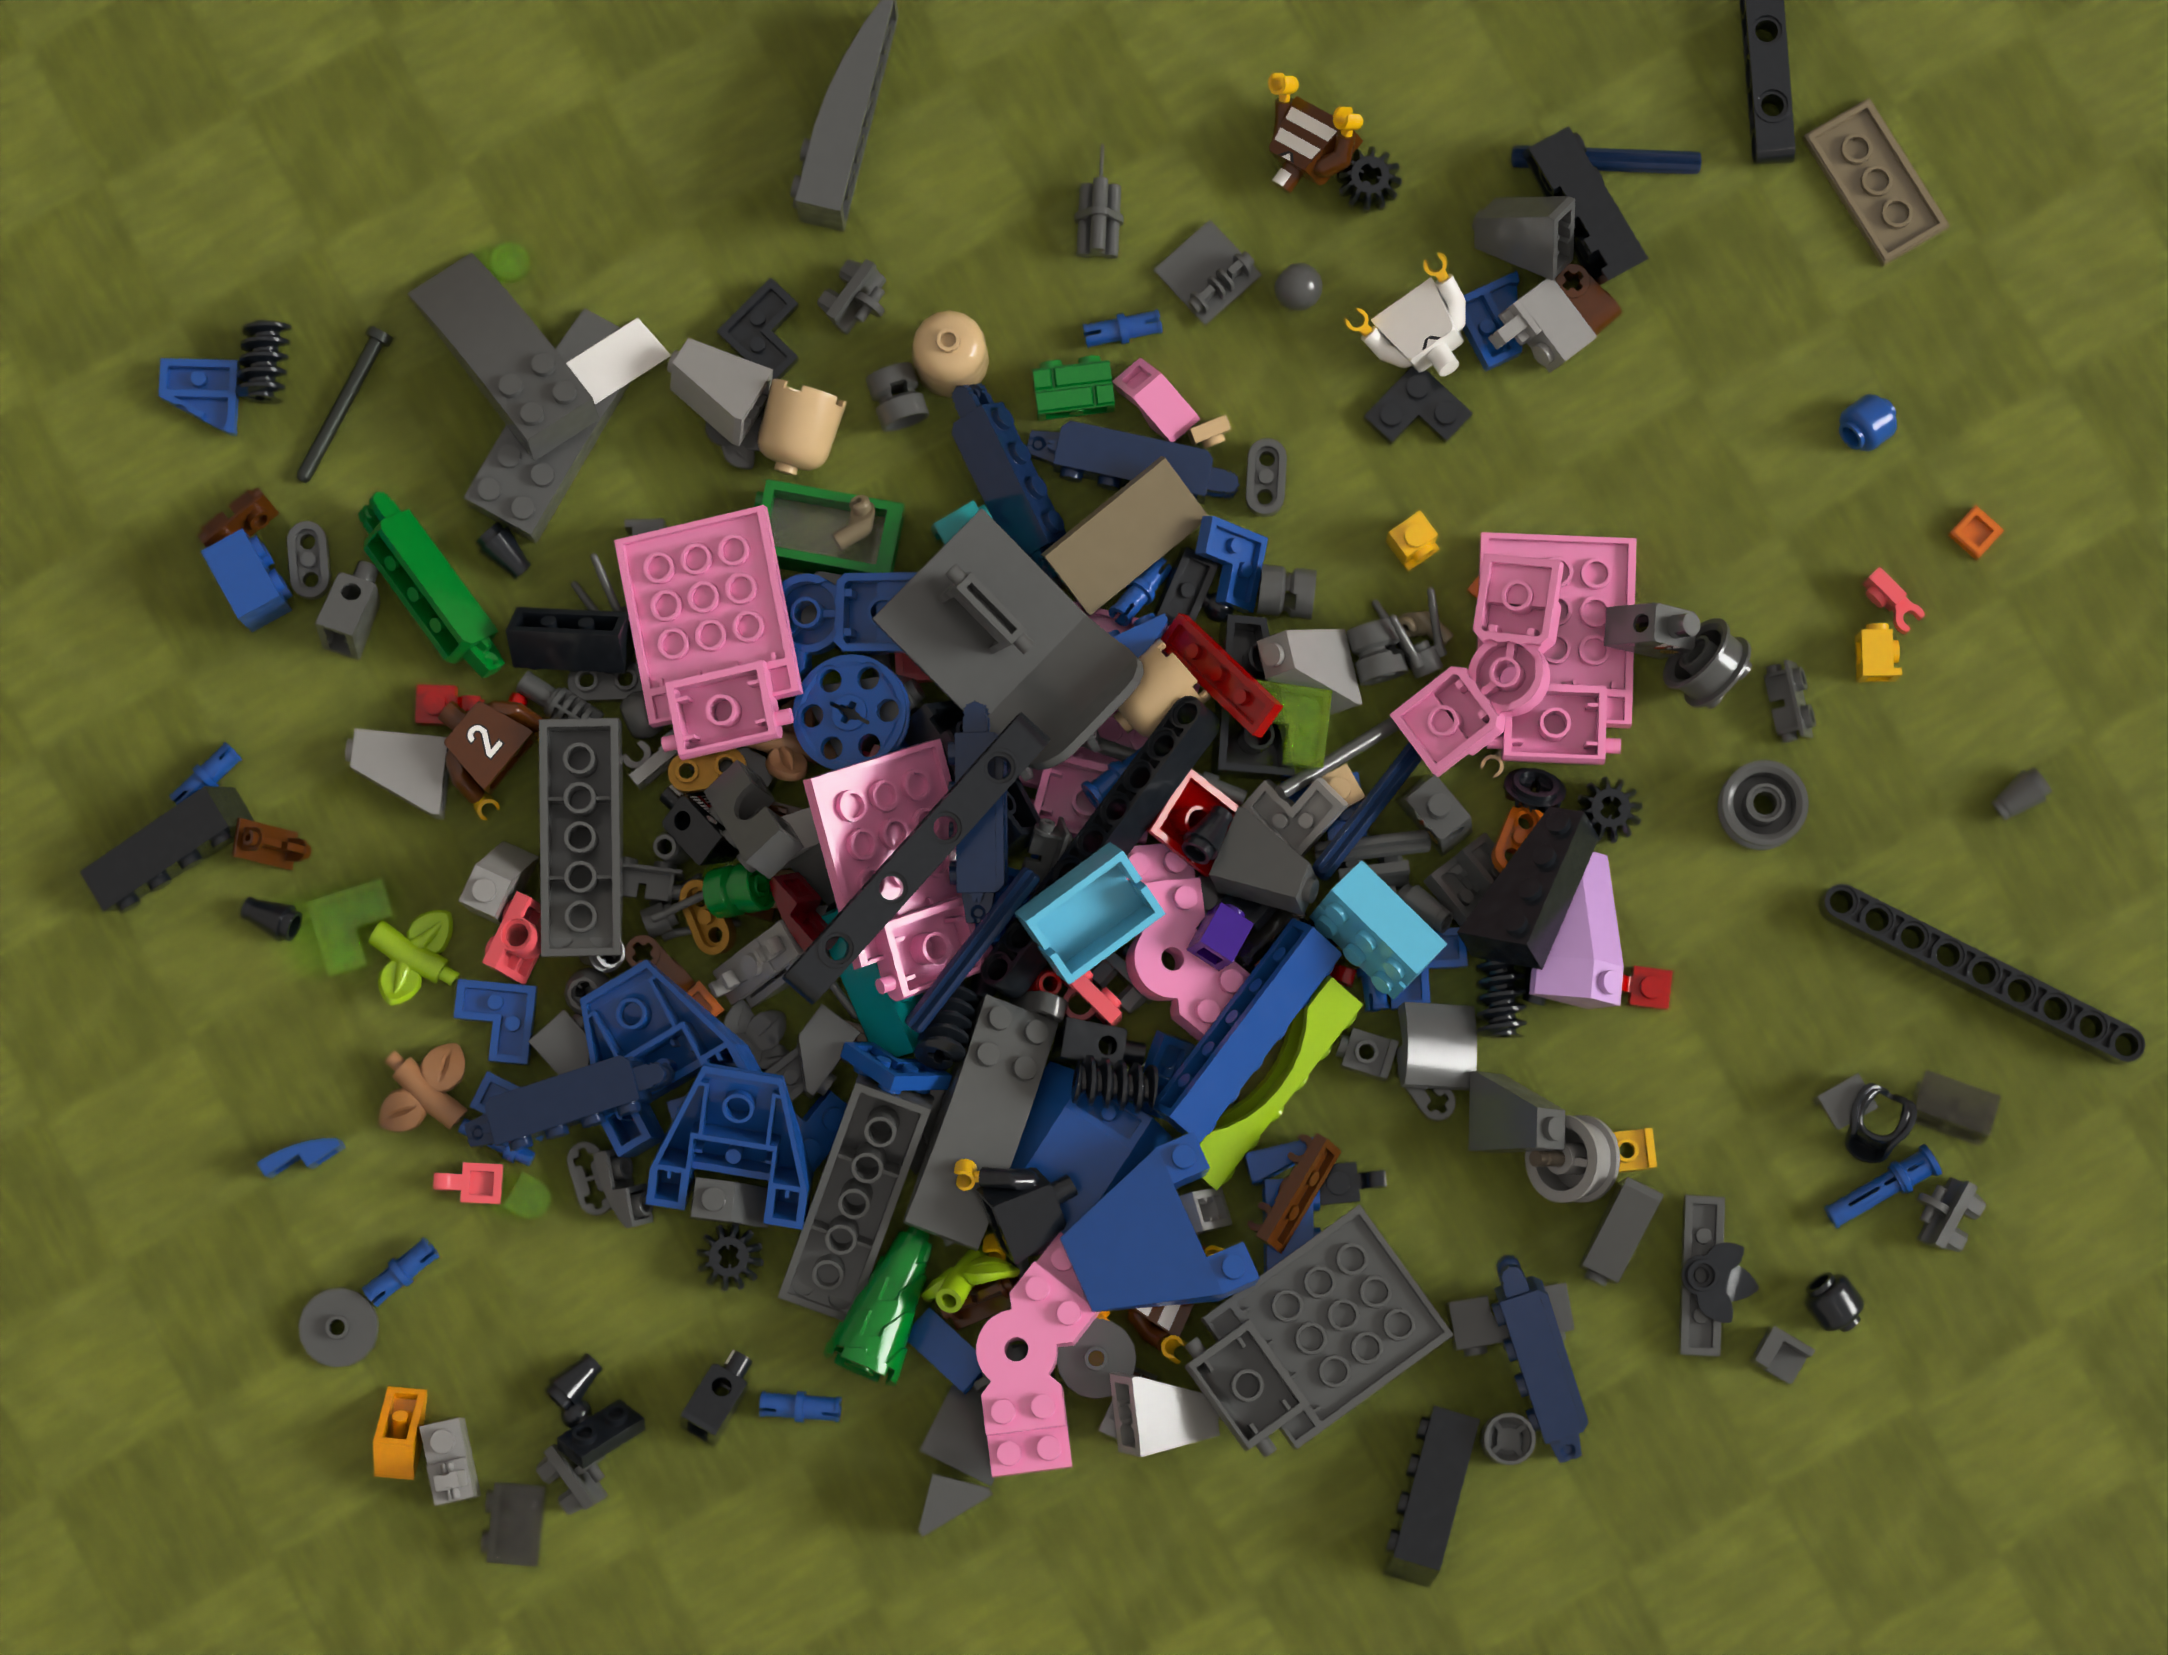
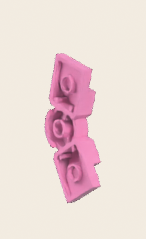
(1468, 707)
(1193, 987)
(1023, 1402)

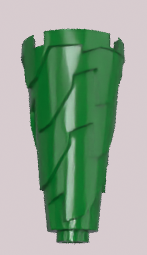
(881, 1317)

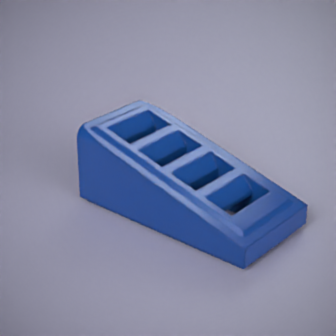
(1271, 1161)

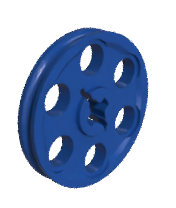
(849, 694)

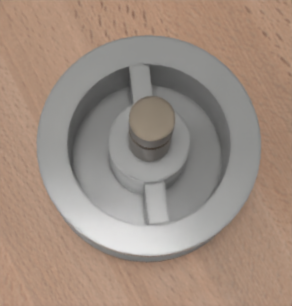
(1581, 1170)

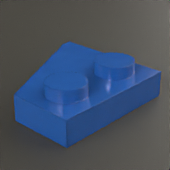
(1482, 320)
(202, 389)

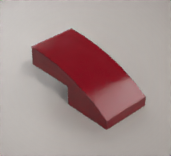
(797, 907)

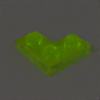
(1306, 722)
(339, 918)

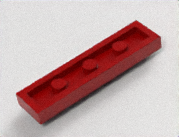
(1221, 675)

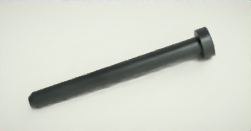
(376, 340)

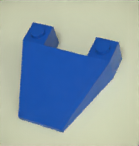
(655, 1022)
(739, 1127)
(1141, 1245)

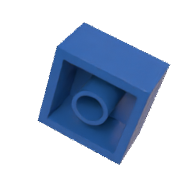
(247, 581)

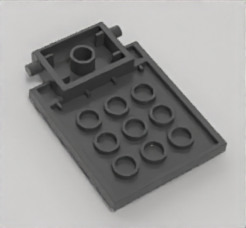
(1314, 1336)

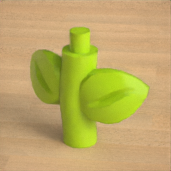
(414, 955)
(956, 1282)

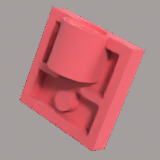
(517, 941)
(1104, 1003)

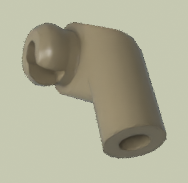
(860, 523)
(1419, 624)

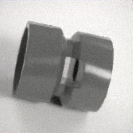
(901, 409)
(1272, 589)
(1377, 652)
(1507, 1439)

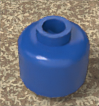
(1867, 422)

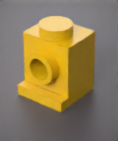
(1413, 541)
(1877, 654)
(1643, 1150)

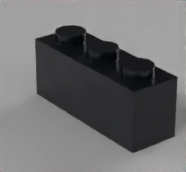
(570, 640)

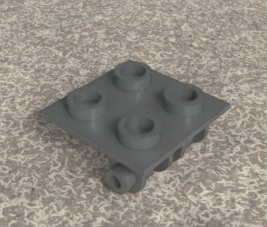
(1208, 272)

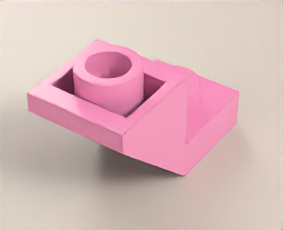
(1156, 399)

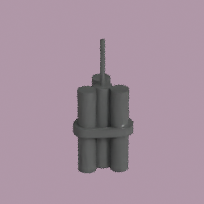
(1099, 217)

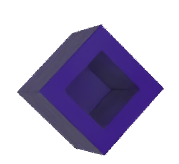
(1220, 935)

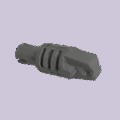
(558, 702)

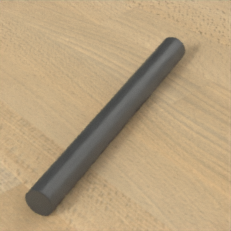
(1337, 758)

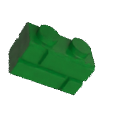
(1073, 388)

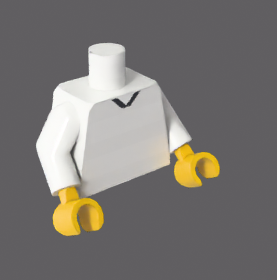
(1420, 326)

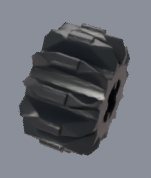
(1374, 168)
(1622, 815)
(716, 1259)

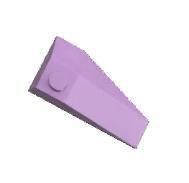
(1587, 953)

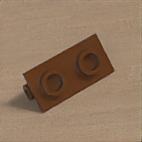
(251, 513)
(269, 844)
(983, 1302)

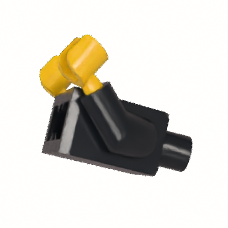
(1019, 1207)

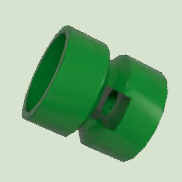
(735, 890)

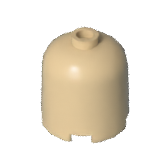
(949, 352)
(798, 427)
(1161, 686)

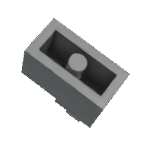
(1546, 323)
(450, 1461)

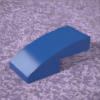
(1167, 1054)
(311, 1152)
(946, 1350)

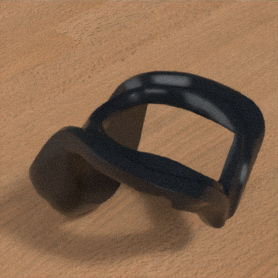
(1870, 1146)

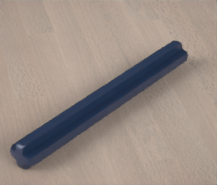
(1631, 160)
(1366, 813)
(972, 950)

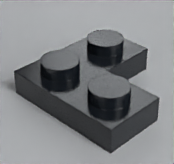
(753, 328)
(1417, 397)

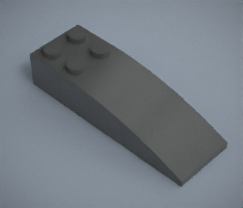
(843, 125)
(505, 356)
(528, 492)
(581, 836)
(980, 1117)
(855, 1197)

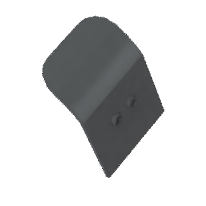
(1010, 638)

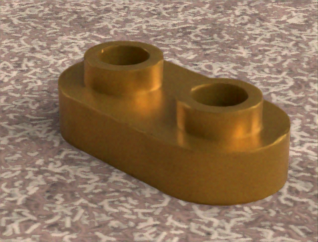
(705, 770)
(704, 924)

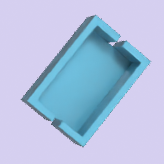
(1089, 913)
(1377, 930)

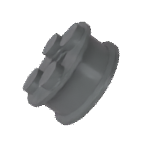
(1711, 667)
(1784, 791)

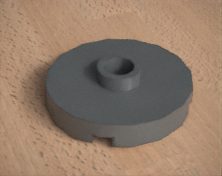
(359, 1333)
(1095, 1380)

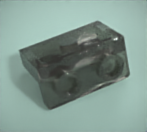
(514, 1524)

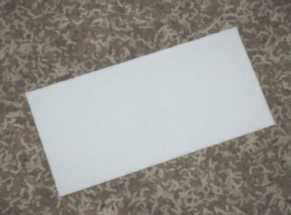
(618, 360)

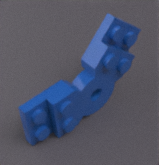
(842, 614)

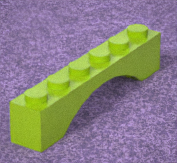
(1305, 1044)

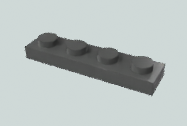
(1700, 1232)

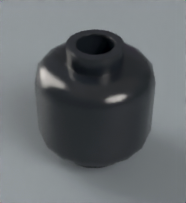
(1834, 1302)

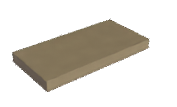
(1876, 182)
(1125, 535)

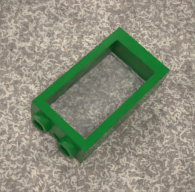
(806, 518)

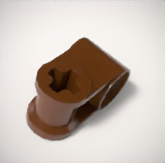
(1589, 298)
(660, 959)

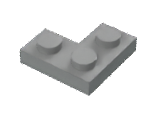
(1300, 822)

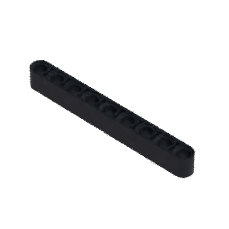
(1119, 820)
(2000, 975)

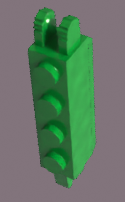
(429, 586)

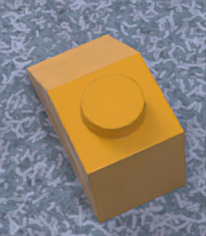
(398, 1434)

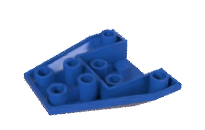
(1083, 1141)

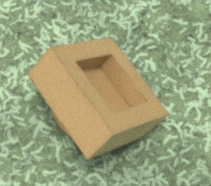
(1210, 432)
(1345, 785)

